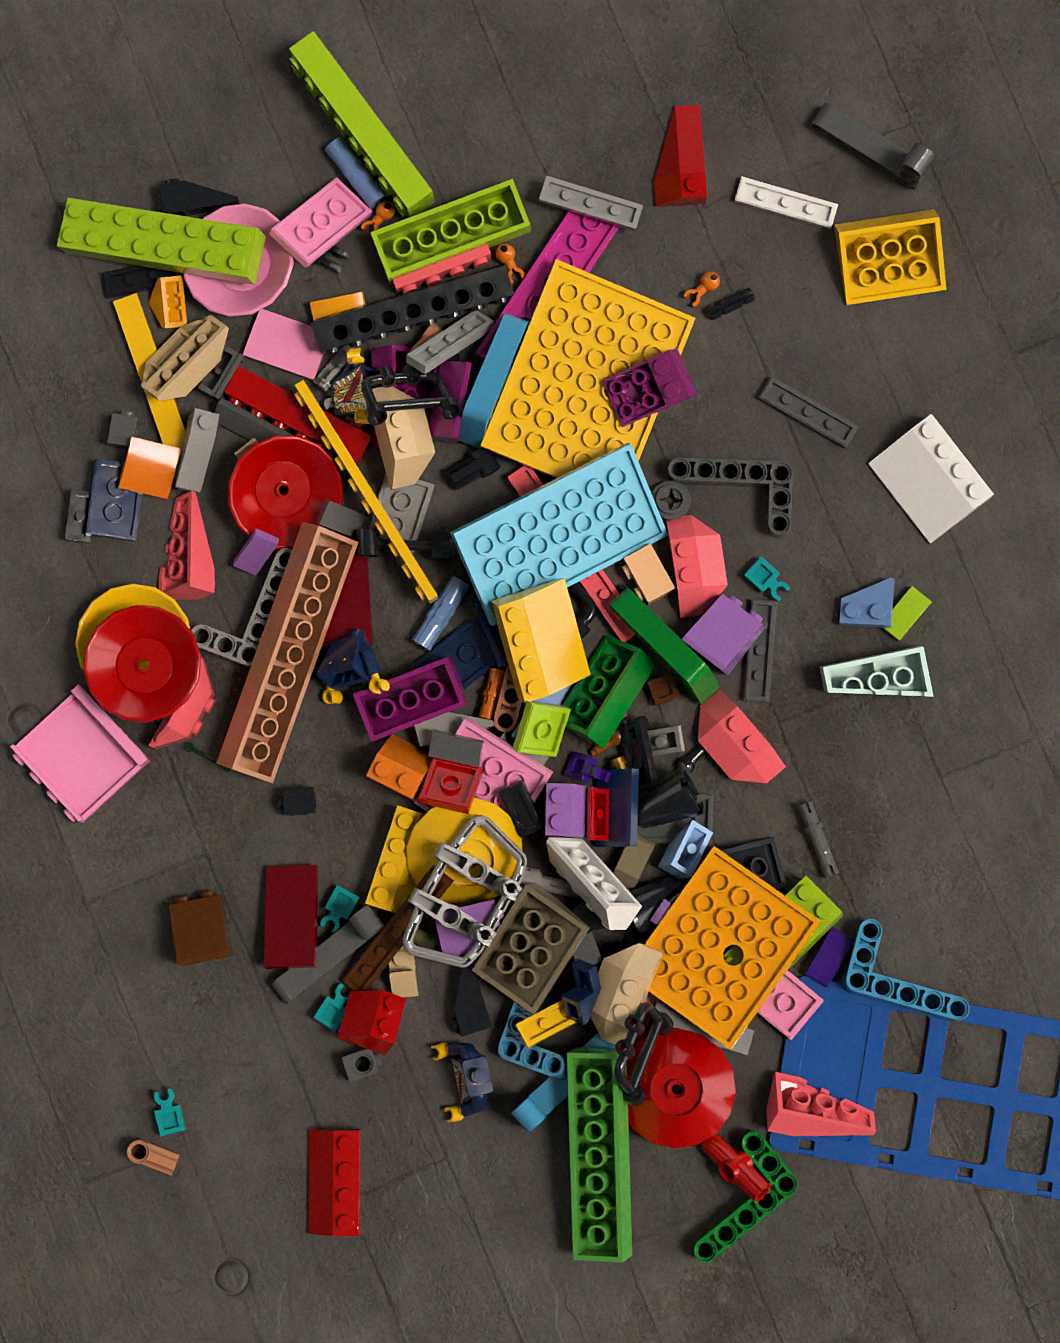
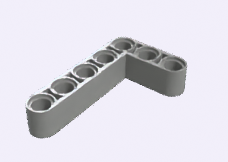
(258, 618)

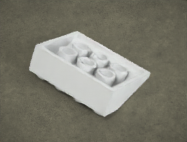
(930, 479)

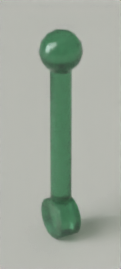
(189, 747)

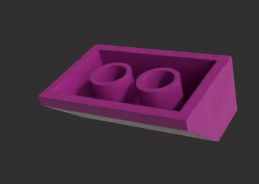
(456, 378)

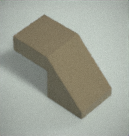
(633, 862)

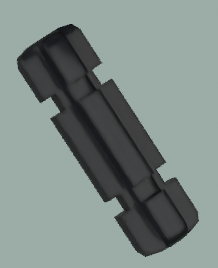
(731, 303)

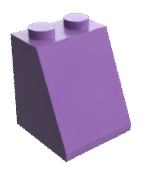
(725, 633)
(566, 810)
(455, 942)

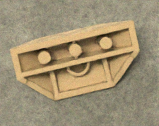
(185, 359)
(403, 440)
(624, 987)

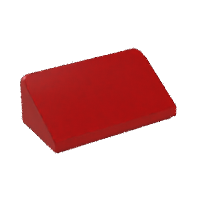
(598, 814)

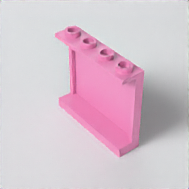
(80, 755)

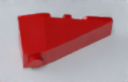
(682, 163)

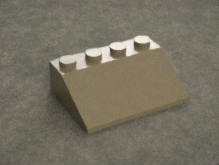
(531, 947)

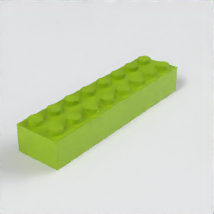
(361, 125)
(161, 241)

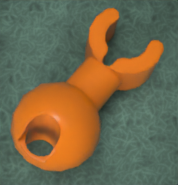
(381, 215)
(508, 259)
(707, 284)

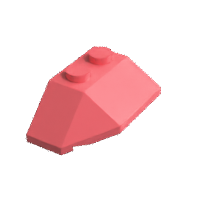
(696, 565)
(187, 719)
(736, 742)

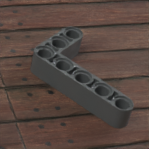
(873, 148)
(743, 480)
(330, 953)

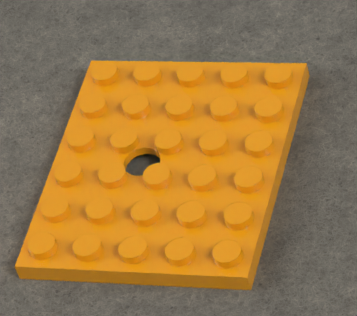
(721, 909)

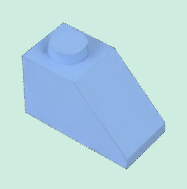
(685, 850)

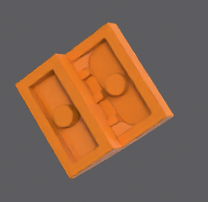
(149, 468)

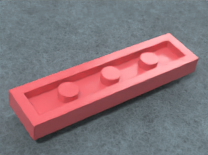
(452, 266)

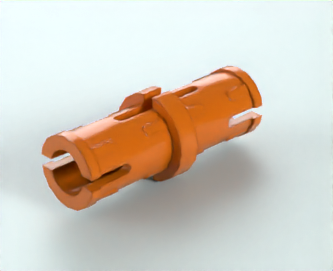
(491, 694)

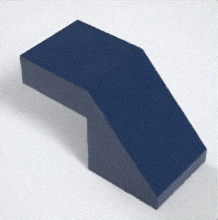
(582, 998)

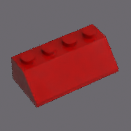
(335, 1182)

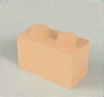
(648, 575)

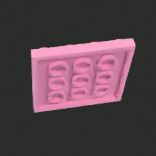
(501, 767)

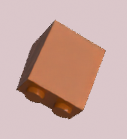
(400, 767)

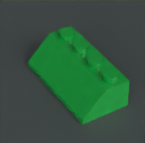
(615, 680)

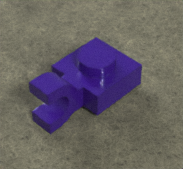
(583, 767)

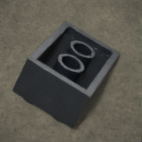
(760, 859)

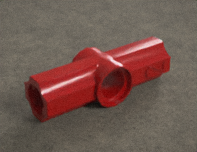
(736, 1167)

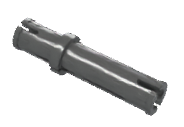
(818, 839)

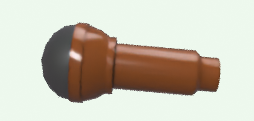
(616, 739)

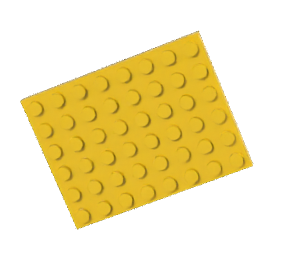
(554, 398)

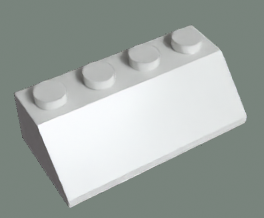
(593, 882)

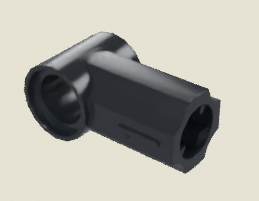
(479, 464)

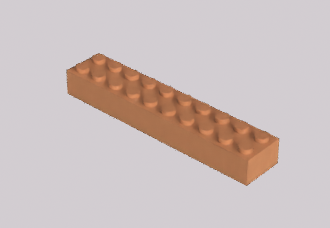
(287, 652)

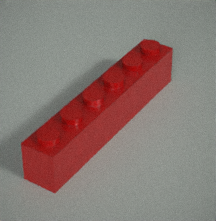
(286, 413)

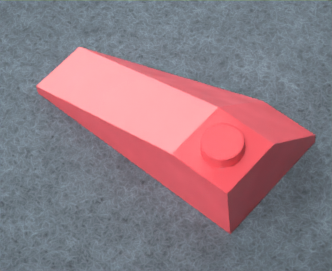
(189, 563)
(806, 1111)

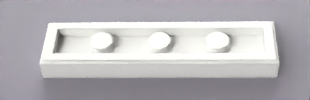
(786, 203)

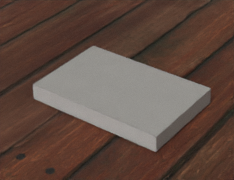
(405, 507)

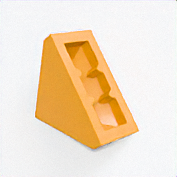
(169, 301)

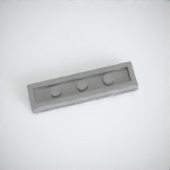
(590, 203)
(449, 342)

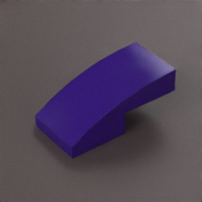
(829, 957)

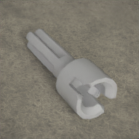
(548, 883)

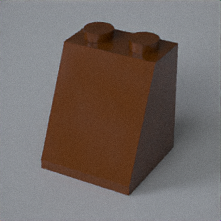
(200, 929)

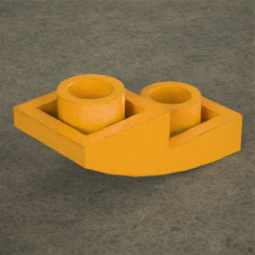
(337, 304)

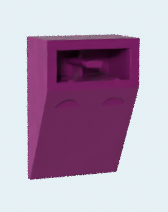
(649, 387)

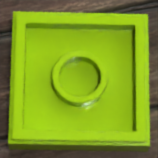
(541, 729)

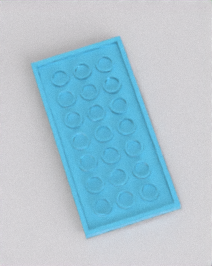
(561, 529)

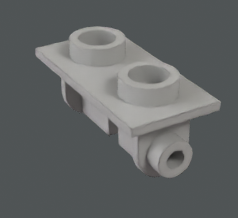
(332, 370)

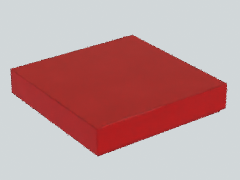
(450, 785)

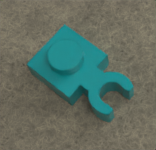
(764, 576)
(341, 905)
(331, 1010)
(170, 1117)

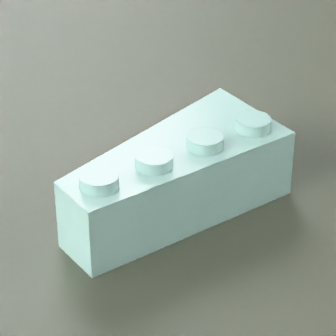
(886, 673)

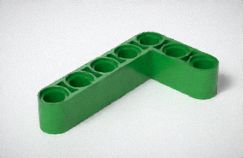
(666, 644)
(758, 1212)

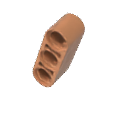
(505, 708)

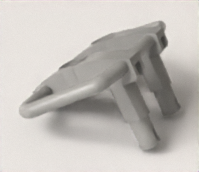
(488, 878)

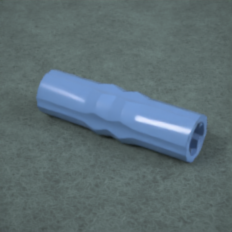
(355, 172)
(440, 613)

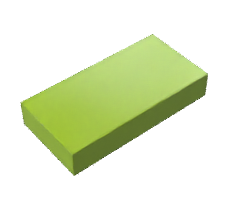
(907, 612)

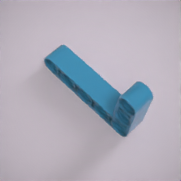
(491, 379)
(894, 985)
(547, 1059)
(548, 1094)

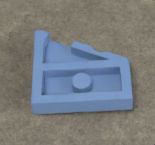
(869, 606)

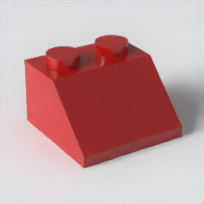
(372, 1019)

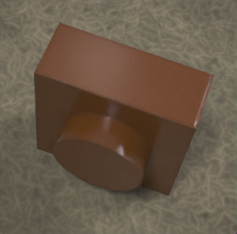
(663, 689)

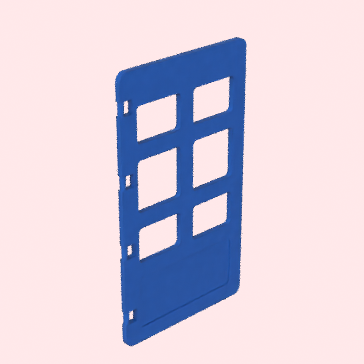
(844, 1054)

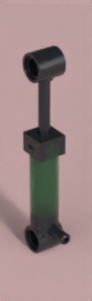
(442, 545)

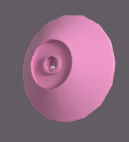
(274, 271)

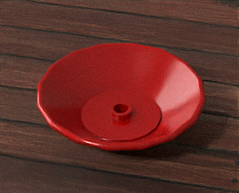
(279, 461)
(123, 644)
(705, 1096)

